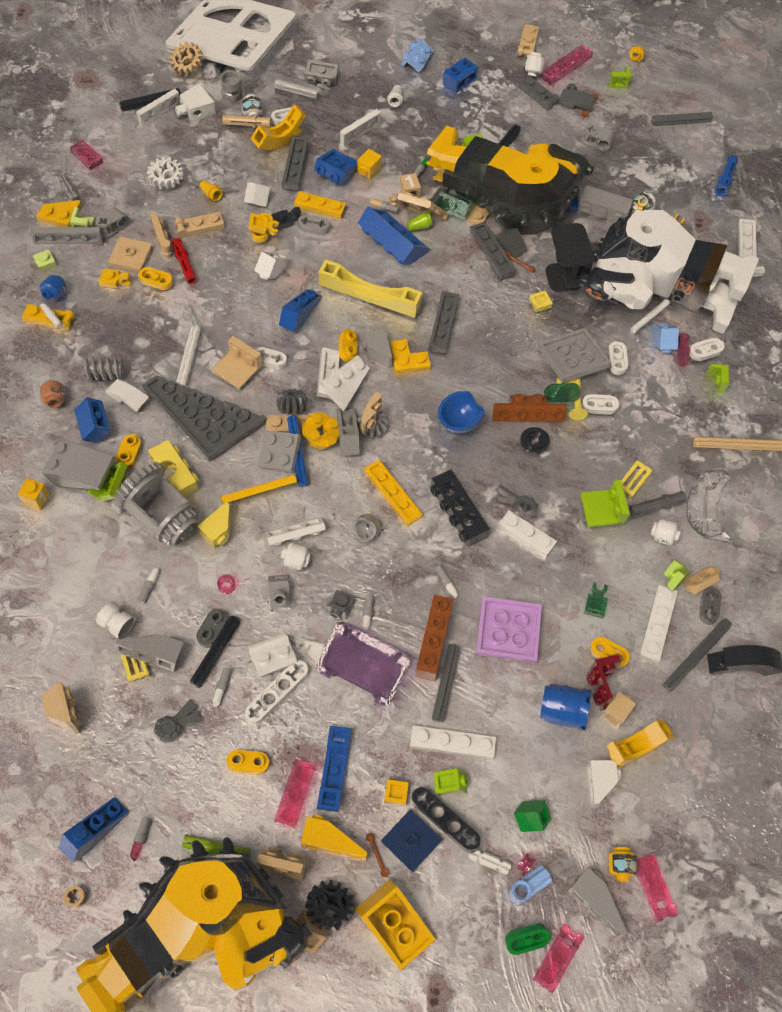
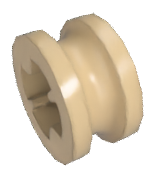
(68, 900)

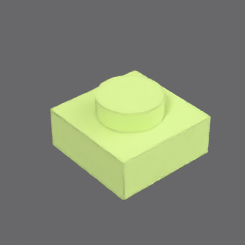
(44, 260)

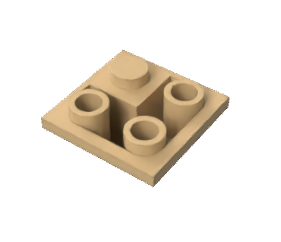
(60, 709)

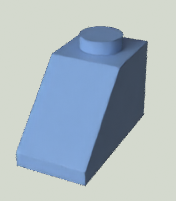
(665, 336)

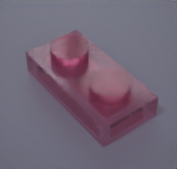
(86, 155)

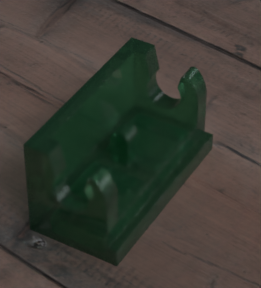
(454, 205)

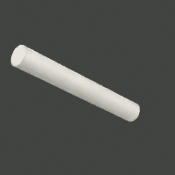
(650, 316)

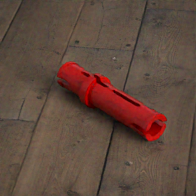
(182, 255)

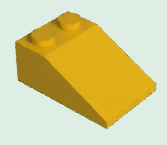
(395, 924)

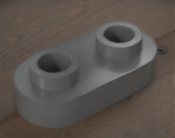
(212, 627)

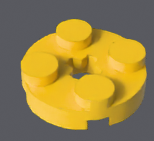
(322, 421)

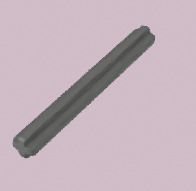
(692, 660)

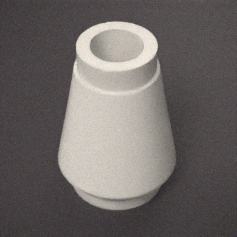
(395, 97)

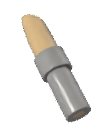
(385, 206)

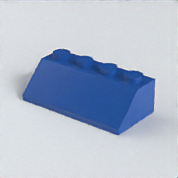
(392, 235)

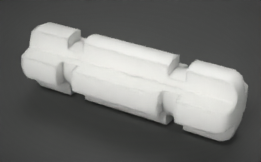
(491, 861)

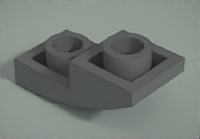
(575, 97)

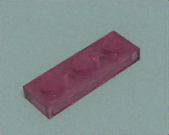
(294, 794)

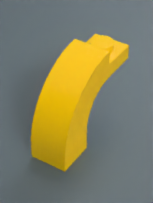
(281, 134)
(641, 743)

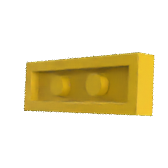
(320, 205)

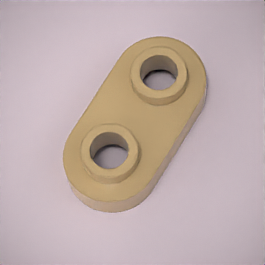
(702, 579)

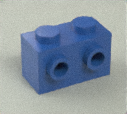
(460, 75)
(92, 420)

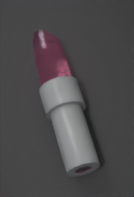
(139, 838)

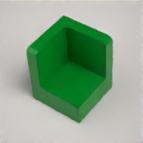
(532, 816)

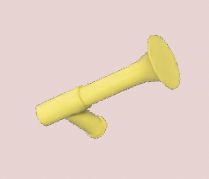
(578, 413)

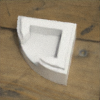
(314, 650)

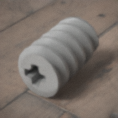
(103, 369)

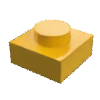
(396, 792)

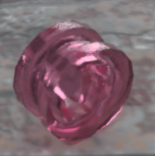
(226, 578)
(525, 864)

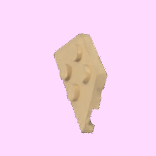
(419, 205)

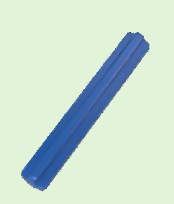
(300, 463)

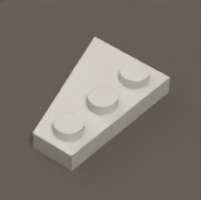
(345, 381)

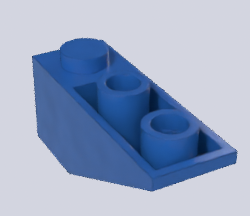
(298, 310)
(91, 830)

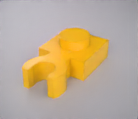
(260, 225)

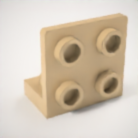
(238, 364)

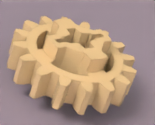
(185, 56)

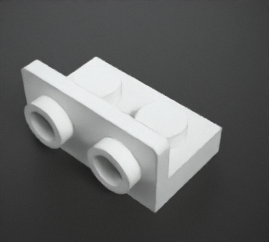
(272, 654)

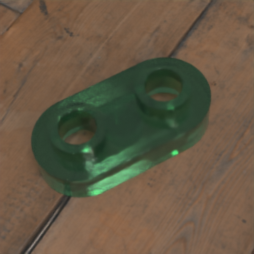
(564, 392)

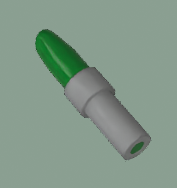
(421, 167)

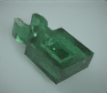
(595, 602)

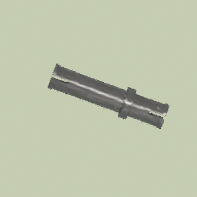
(664, 501)

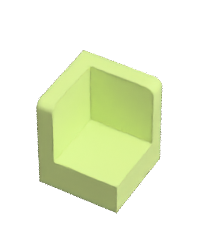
(80, 221)

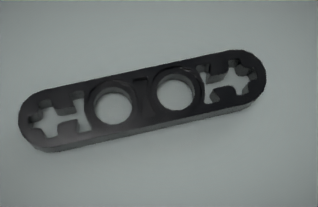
(443, 821)

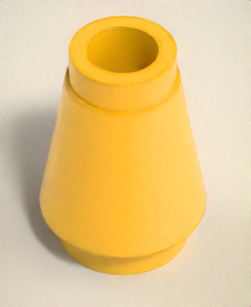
(211, 190)

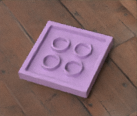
(509, 629)

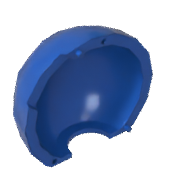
(460, 412)

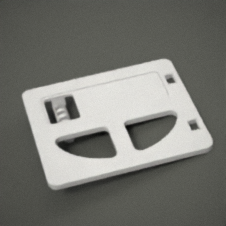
(220, 38)

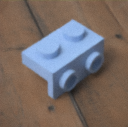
(417, 54)

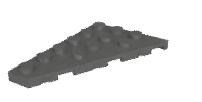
(204, 420)

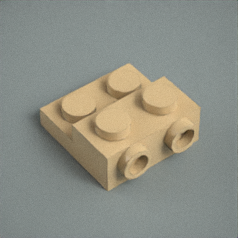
(281, 864)

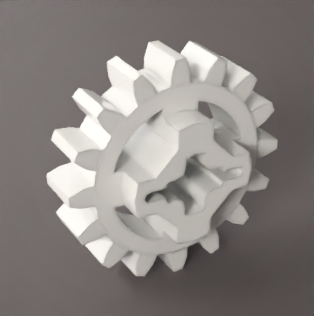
(165, 173)

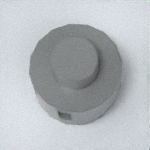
(365, 527)

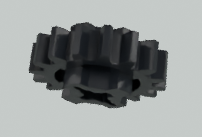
(330, 907)

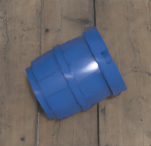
(566, 706)

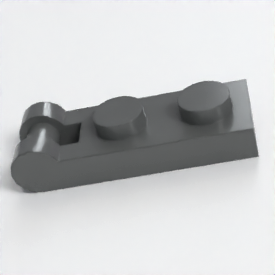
(538, 92)

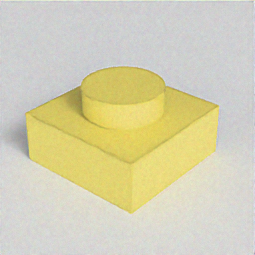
(540, 301)

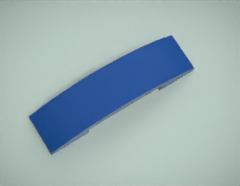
(334, 769)

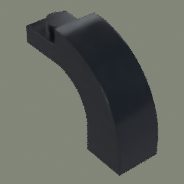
(745, 657)

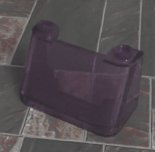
(365, 662)

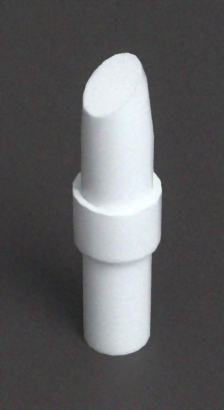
(51, 315)

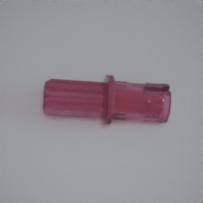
(683, 349)

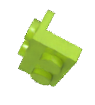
(111, 483)

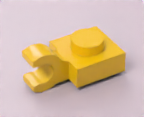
(111, 278)

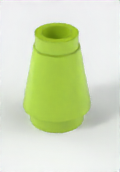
(420, 222)

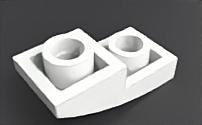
(128, 394)

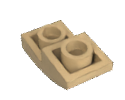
(369, 414)

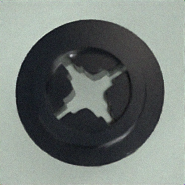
(532, 433)

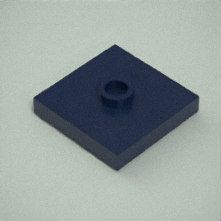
(411, 841)

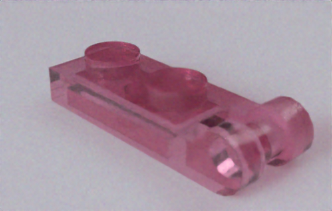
(655, 888)
(557, 959)

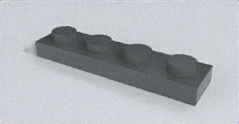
(295, 163)
(492, 250)
(443, 322)

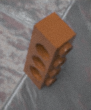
(434, 638)

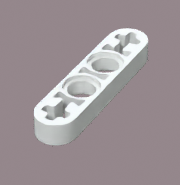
(274, 690)

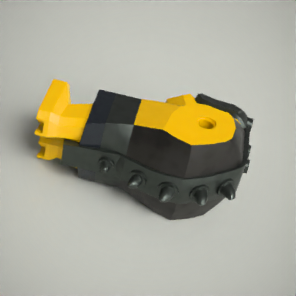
(511, 185)

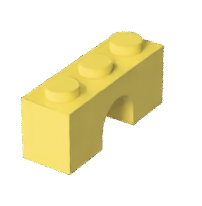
(168, 457)

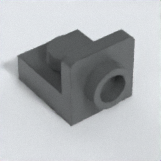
(340, 605)

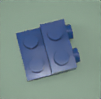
(335, 166)

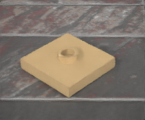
(130, 254)

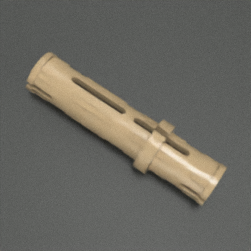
(246, 120)

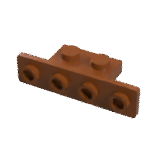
(529, 408)

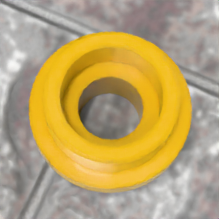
(638, 49)

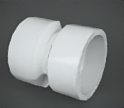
(115, 620)

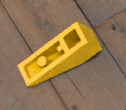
(325, 837)

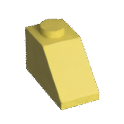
(216, 527)

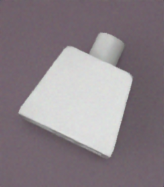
(195, 103)

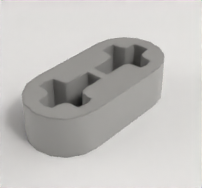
(313, 224)

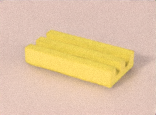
(631, 493)
(138, 675)

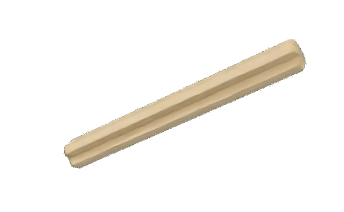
(737, 443)

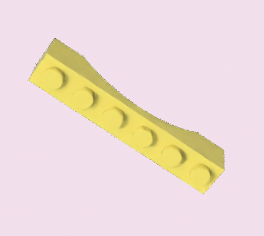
(402, 300)

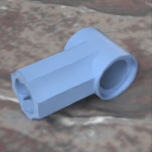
(531, 884)

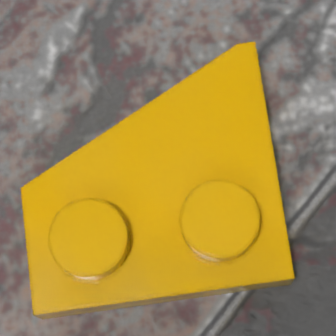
(58, 213)

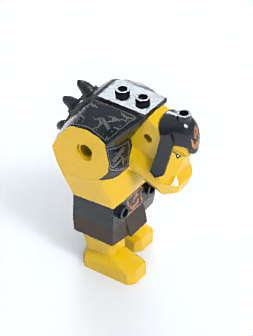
(189, 914)

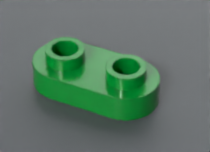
(527, 939)

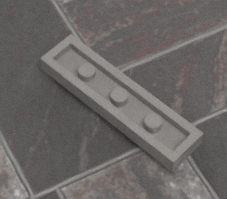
(66, 235)

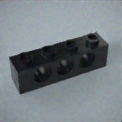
(449, 483)

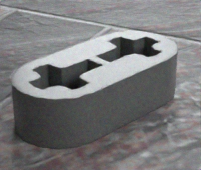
(705, 605)

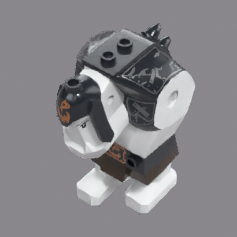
(659, 257)

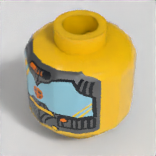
(622, 864)

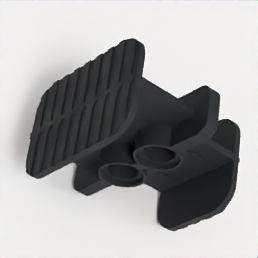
(572, 252)

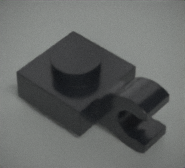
(285, 219)

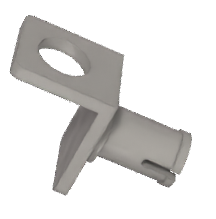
(279, 591)

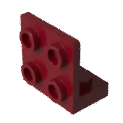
(596, 677)

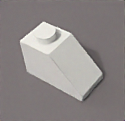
(271, 264)
(601, 779)

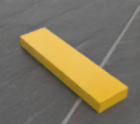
(258, 489)
(393, 493)

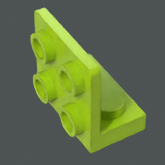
(605, 506)

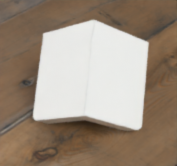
(257, 194)

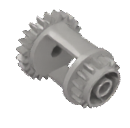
(140, 489)

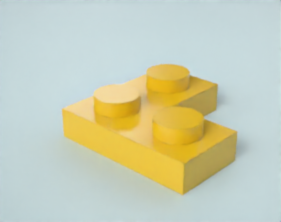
(405, 361)

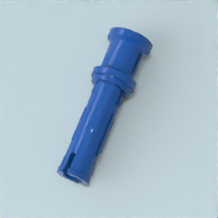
(725, 179)

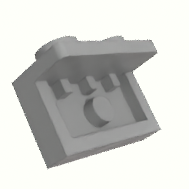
(321, 72)

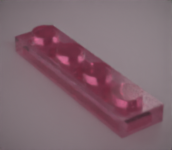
(566, 64)

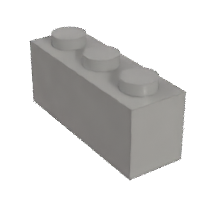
(604, 204)

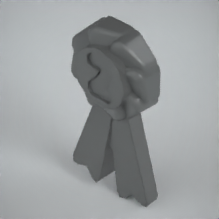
(523, 503)
(169, 728)

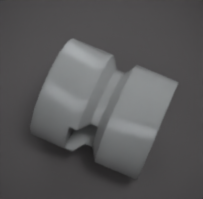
(231, 86)

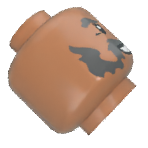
(52, 394)

